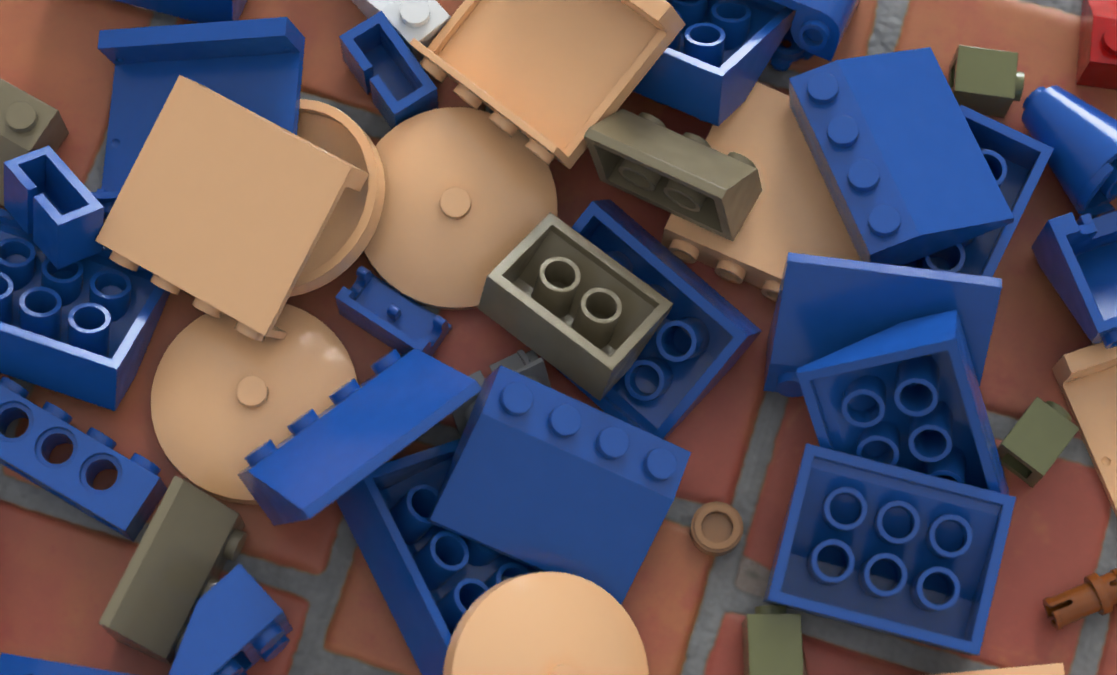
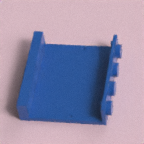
(243, 60)

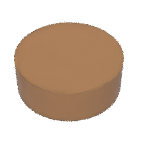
(716, 528)

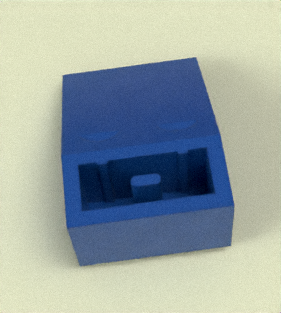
(232, 629)

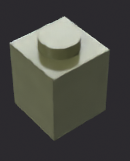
(985, 79)
(1036, 440)
(772, 642)

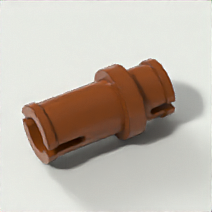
(1092, 596)

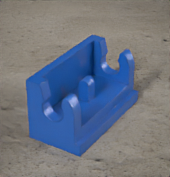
(390, 315)

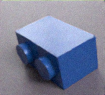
(388, 70)
(53, 206)

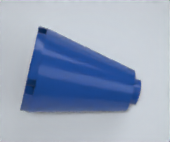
(1082, 144)

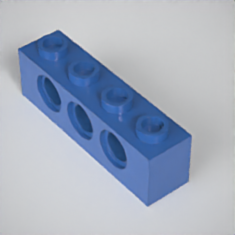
(121, 507)

